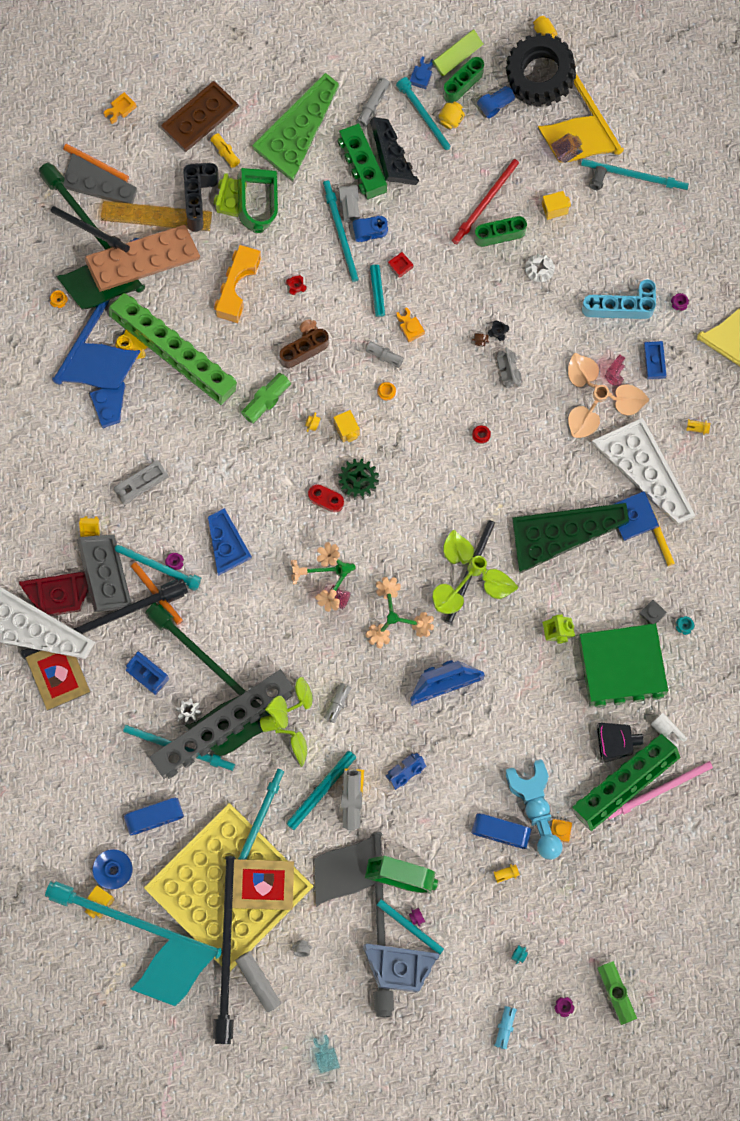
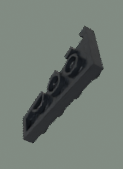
(391, 153)

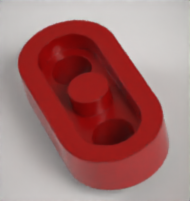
(325, 498)

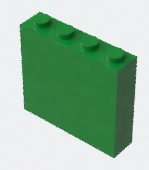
(623, 665)

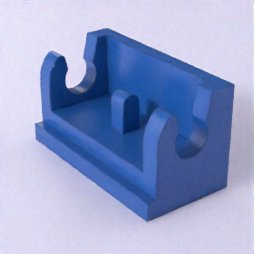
(147, 673)

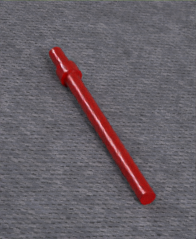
(465, 227)

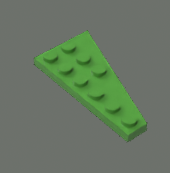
(292, 134)

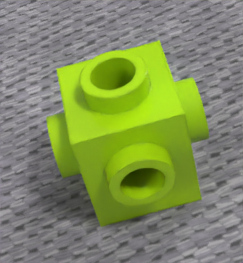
(558, 629)

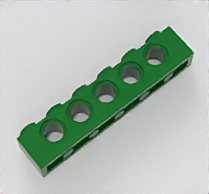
(621, 791)

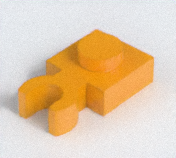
(120, 106)
(410, 327)

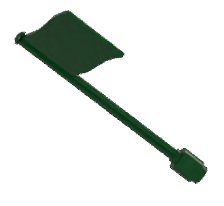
(80, 281)
(163, 620)

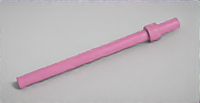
(626, 808)

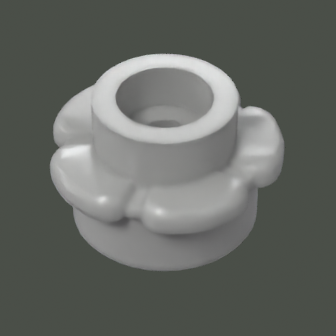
(301, 948)

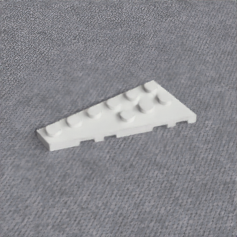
(640, 459)
(34, 629)

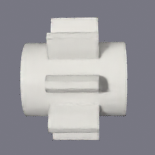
(188, 717)

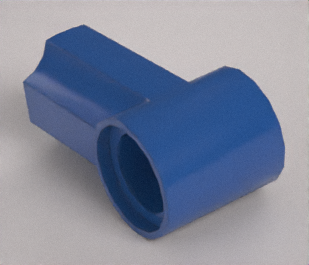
(493, 103)

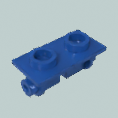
(413, 765)

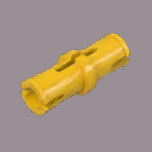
(225, 150)

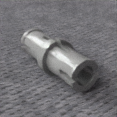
(384, 354)
(337, 702)

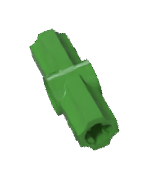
(266, 398)
(622, 1006)

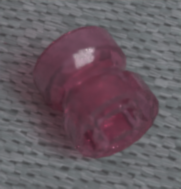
(343, 597)

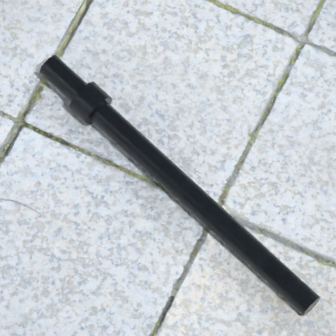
(112, 241)
(478, 552)

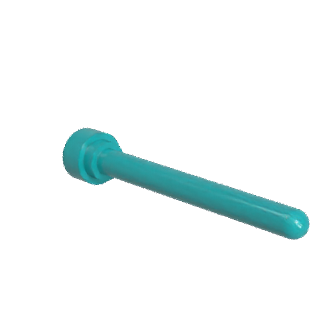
(404, 86)
(191, 581)

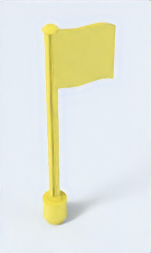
(725, 338)

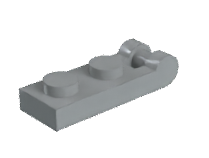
(141, 482)

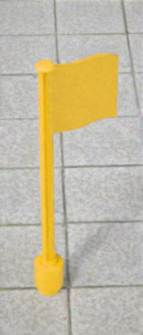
(591, 130)

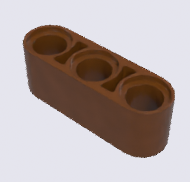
(308, 340)

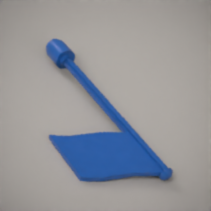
(96, 363)

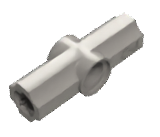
(351, 799)

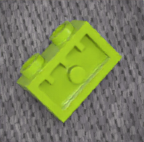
(227, 200)

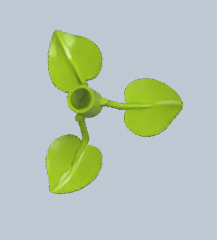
(457, 550)
(279, 718)

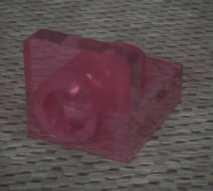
(614, 371)

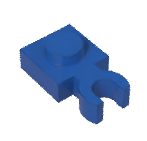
(422, 74)

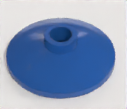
(105, 862)

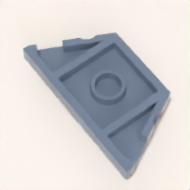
(399, 967)

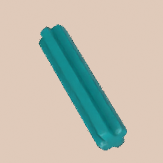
(377, 290)

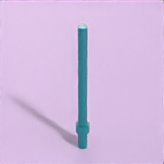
(670, 182)
(331, 199)
(214, 760)
(272, 789)

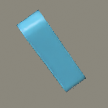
(618, 303)

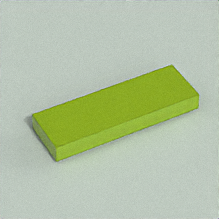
(457, 52)

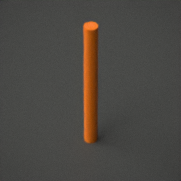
(70, 149)
(153, 589)

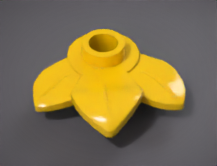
(133, 344)

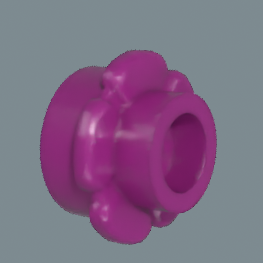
(680, 297)
(178, 558)
(416, 916)
(569, 1006)

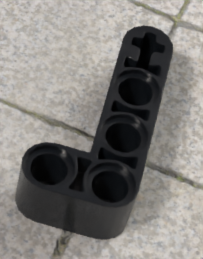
(197, 177)

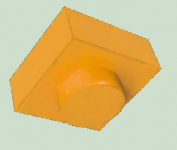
(561, 829)

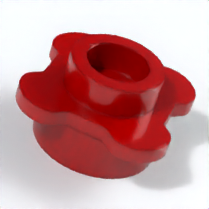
(296, 280)

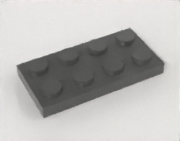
(104, 572)

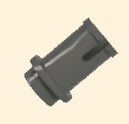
(597, 181)

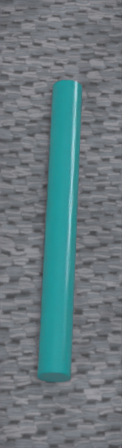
(410, 927)

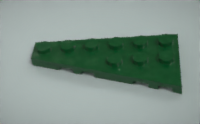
(555, 533)

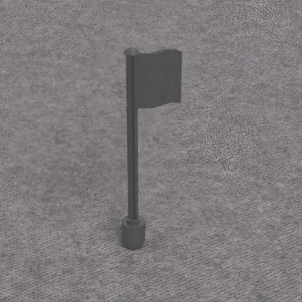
(343, 874)

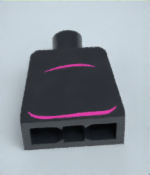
(616, 741)

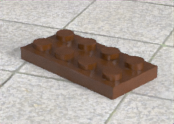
(199, 116)

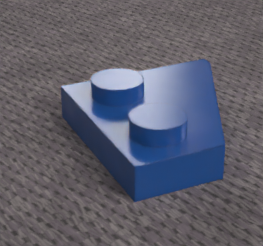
(108, 405)

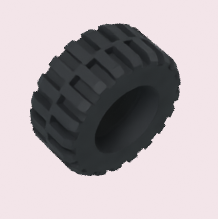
(535, 48)

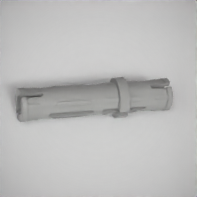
(369, 108)

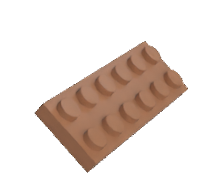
(144, 258)

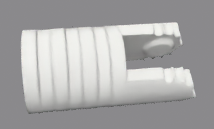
(664, 726)

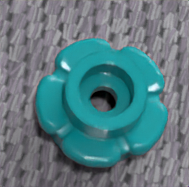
(685, 620)
(519, 954)

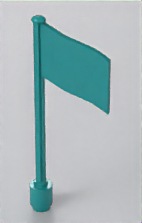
(172, 968)

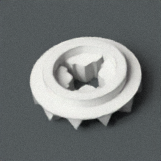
(544, 274)

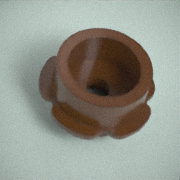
(480, 339)

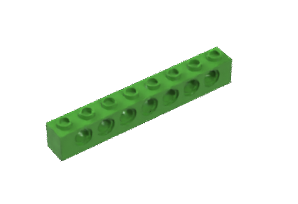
(220, 391)

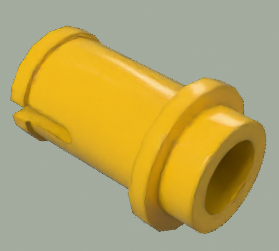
(698, 426)
(506, 873)

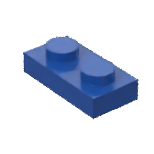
(655, 360)

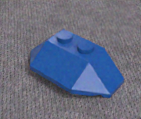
(444, 680)

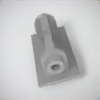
(508, 361)

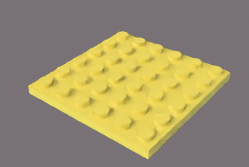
(194, 886)

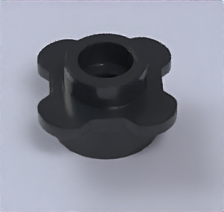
(502, 327)

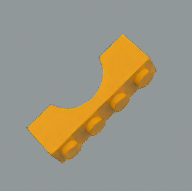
(245, 263)

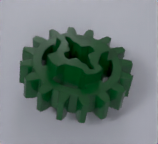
(351, 477)

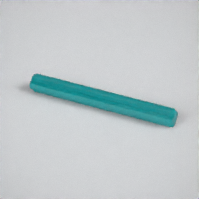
(321, 790)

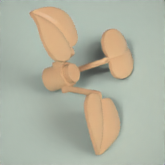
(585, 422)

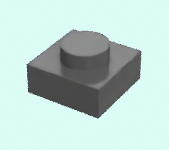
(653, 612)

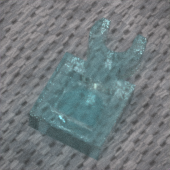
(326, 1057)

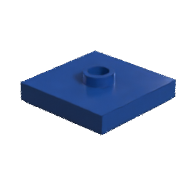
(640, 516)

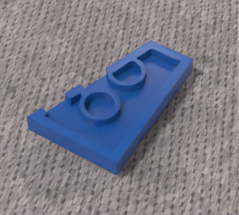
(227, 543)

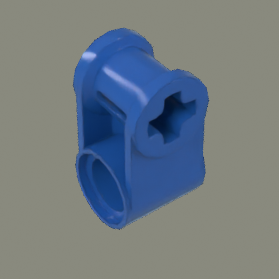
(368, 228)

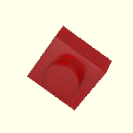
(400, 264)

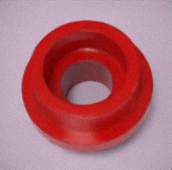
(481, 429)

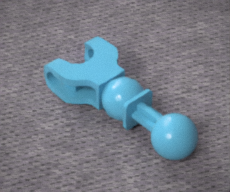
(536, 807)

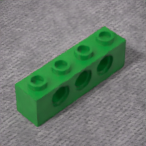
(354, 136)

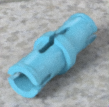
(505, 1027)

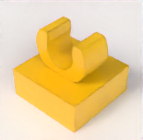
(89, 526)

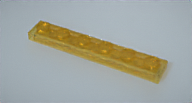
(149, 215)

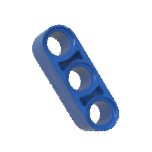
(153, 816)
(501, 831)

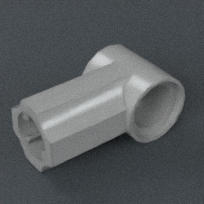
(349, 200)

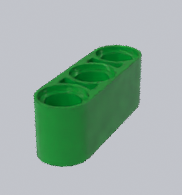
(461, 87)
(507, 225)

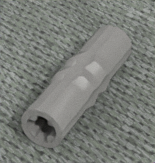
(258, 981)

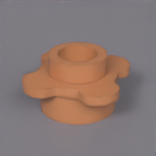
(308, 326)

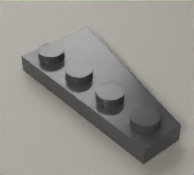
(96, 182)

